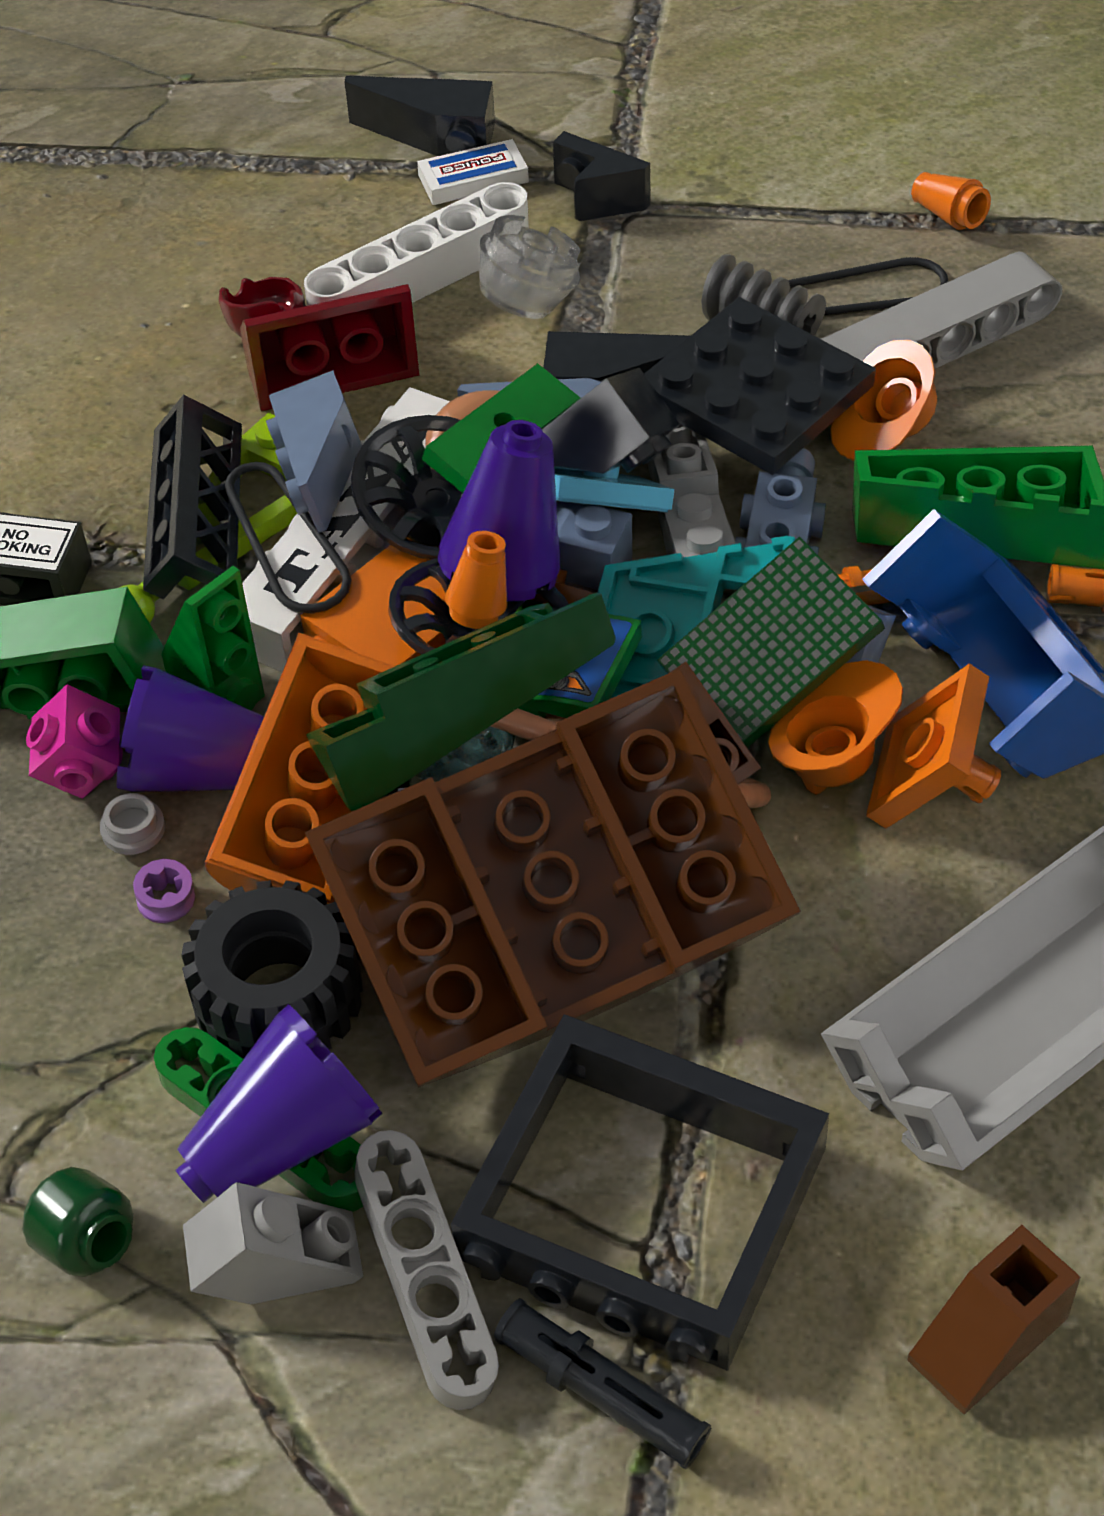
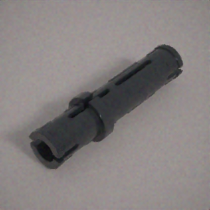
(576, 1365)

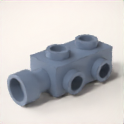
(784, 505)

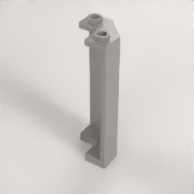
(988, 1017)

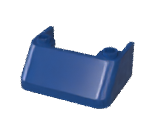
(996, 619)

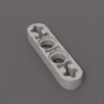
(432, 1264)

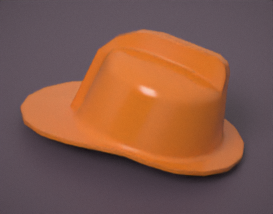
(896, 404)
(836, 726)

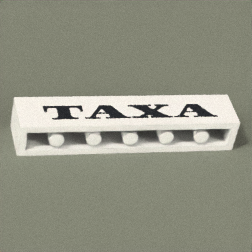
(302, 563)

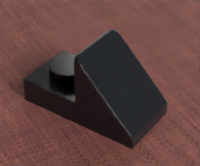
(601, 178)

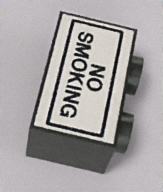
(41, 558)

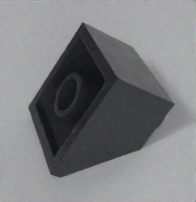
(613, 426)

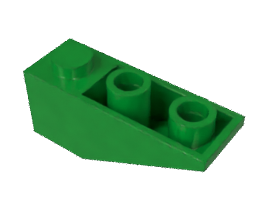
(215, 642)

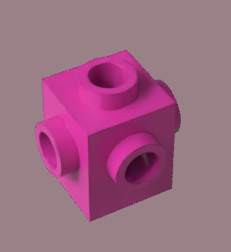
(74, 742)

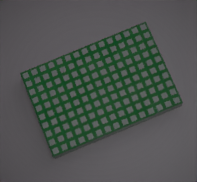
(775, 640)

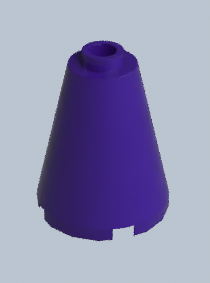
(515, 498)
(183, 737)
(274, 1111)

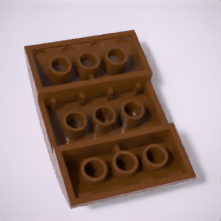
(552, 879)

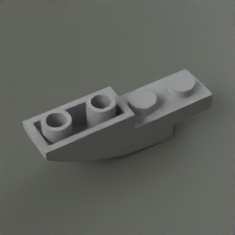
(697, 515)

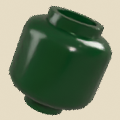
(78, 1222)

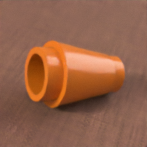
(953, 199)
(479, 582)

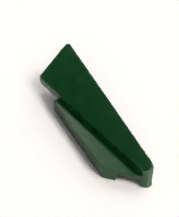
(454, 694)

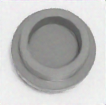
(131, 824)

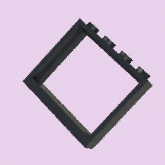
(681, 1092)

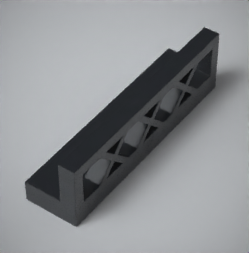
(179, 487)

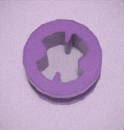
(156, 877)

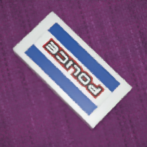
(471, 170)

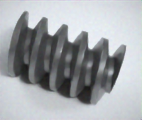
(728, 282)

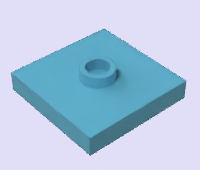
(612, 490)

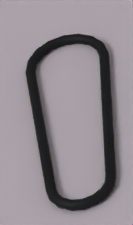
(867, 269)
(326, 545)

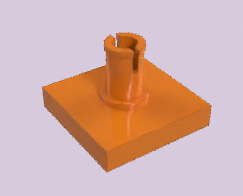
(933, 749)

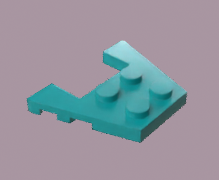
(674, 596)

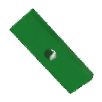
(531, 397)

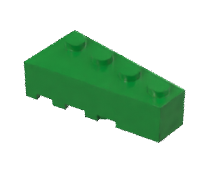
(1014, 499)
(75, 640)

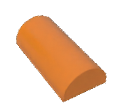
(283, 781)

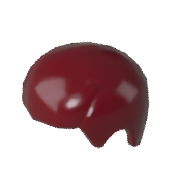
(259, 299)

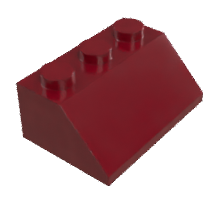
(358, 337)

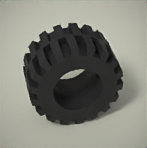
(265, 930)

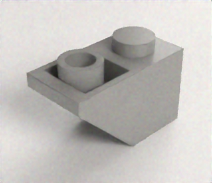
(269, 1246)

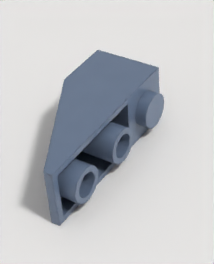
(314, 444)

